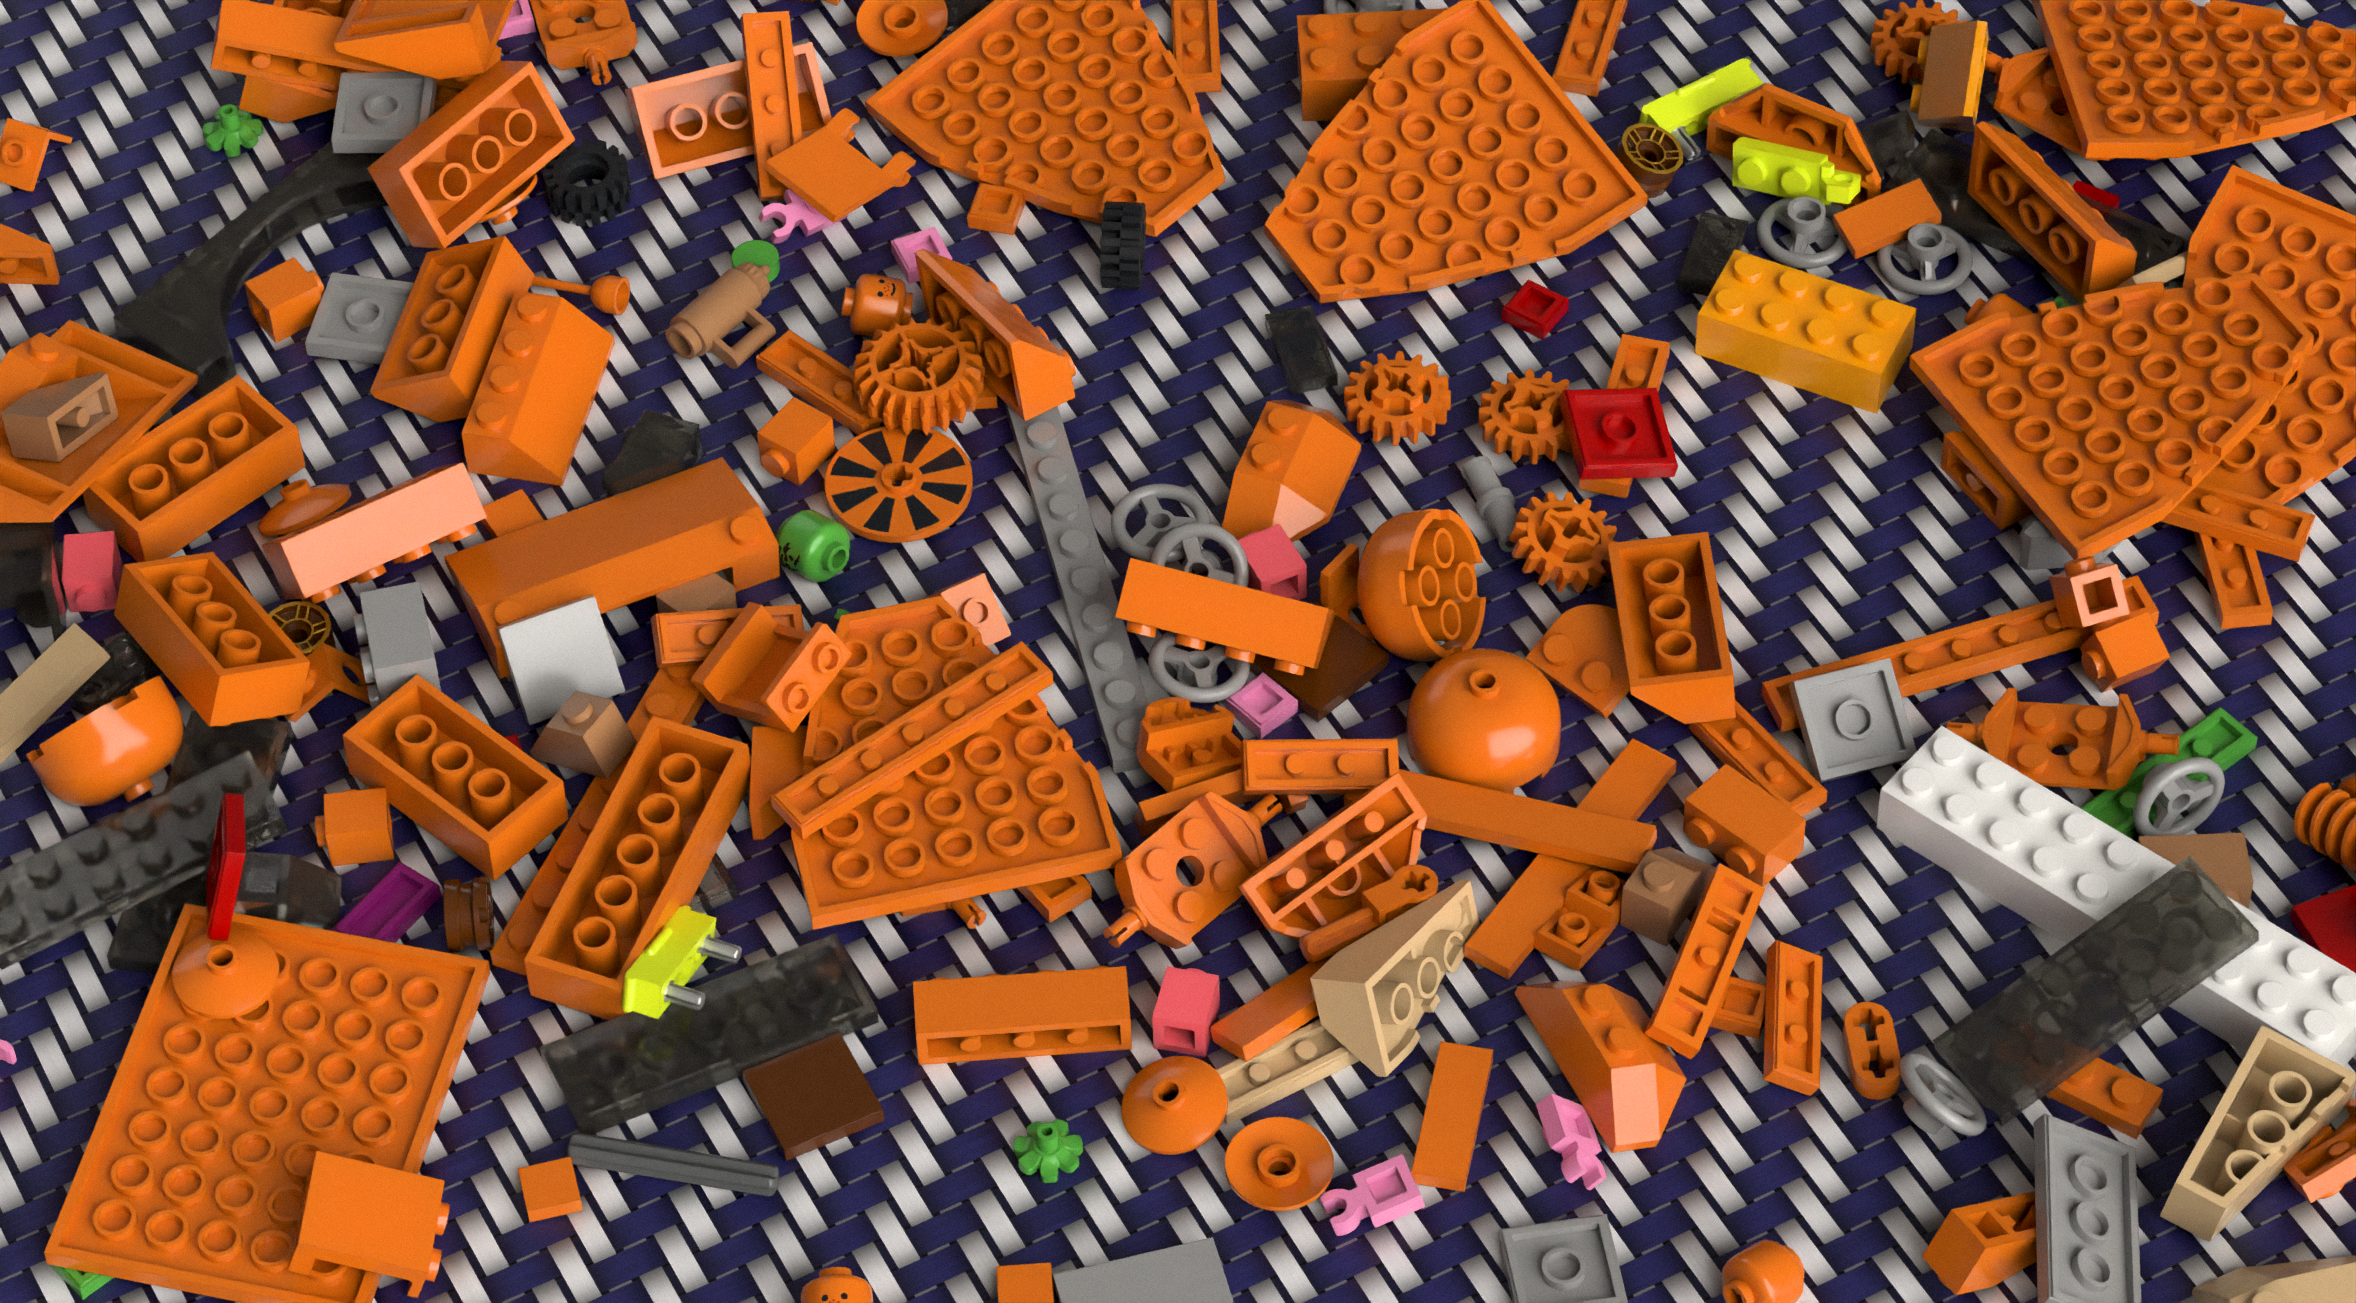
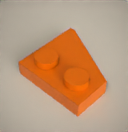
(2326, 1161)

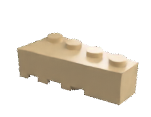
(2261, 1122)

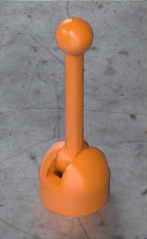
(607, 293)

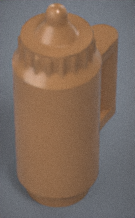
(720, 310)

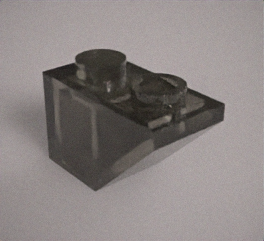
(653, 451)
(288, 890)

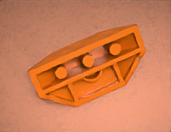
(1795, 122)
(1290, 471)
(1338, 860)
(1610, 1063)

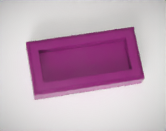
(391, 905)

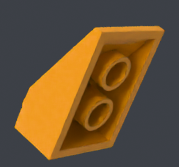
(1952, 75)

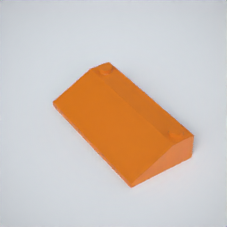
(425, 35)
(143, 394)
(619, 551)

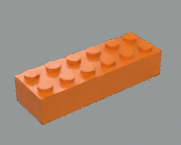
(638, 864)

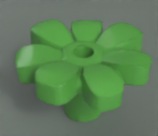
(231, 130)
(1048, 1149)

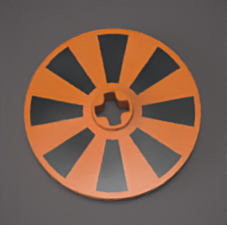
(864, 479)

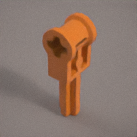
(1379, 907)

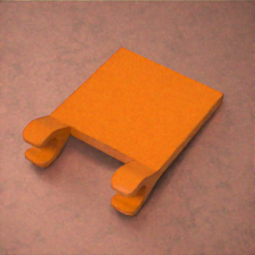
(834, 173)

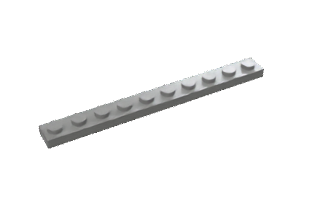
(1083, 582)

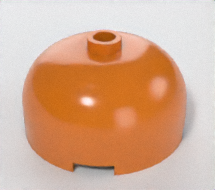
(1421, 585)
(1484, 720)
(112, 748)

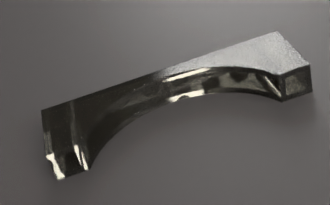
(189, 307)

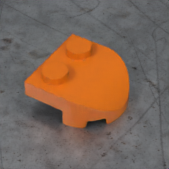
(1585, 657)
(1186, 743)

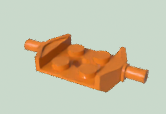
(586, 44)
(2033, 96)
(2105, 741)
(1220, 845)

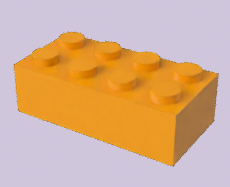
(1805, 331)

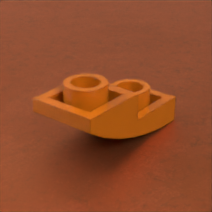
(1585, 920)

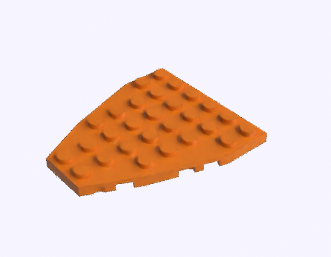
(2193, 77)
(1061, 106)
(1448, 169)
(2310, 264)
(2117, 400)
(969, 823)

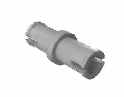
(1493, 500)

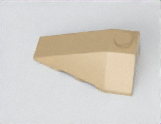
(1387, 979)
(2292, 1282)

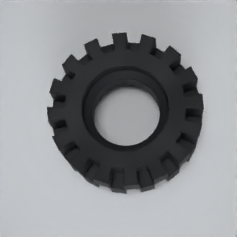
(588, 201)
(1123, 245)

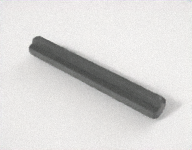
(673, 1164)

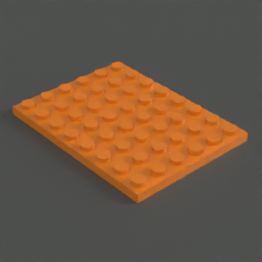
(220, 1118)

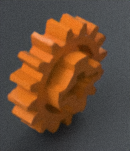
(1898, 37)
(1397, 398)
(1525, 416)
(1563, 541)

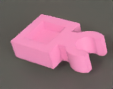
(794, 214)
(1572, 1134)
(1380, 1192)

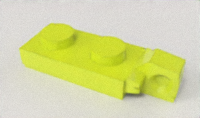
(1790, 172)

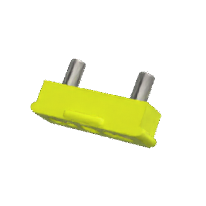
(1688, 108)
(671, 961)

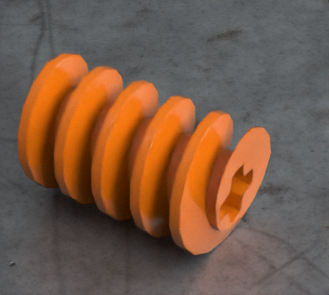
(2328, 824)

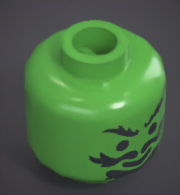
(811, 545)

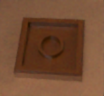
(1344, 668)
(813, 1096)

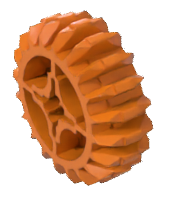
(918, 376)

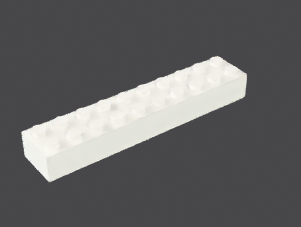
(2074, 870)

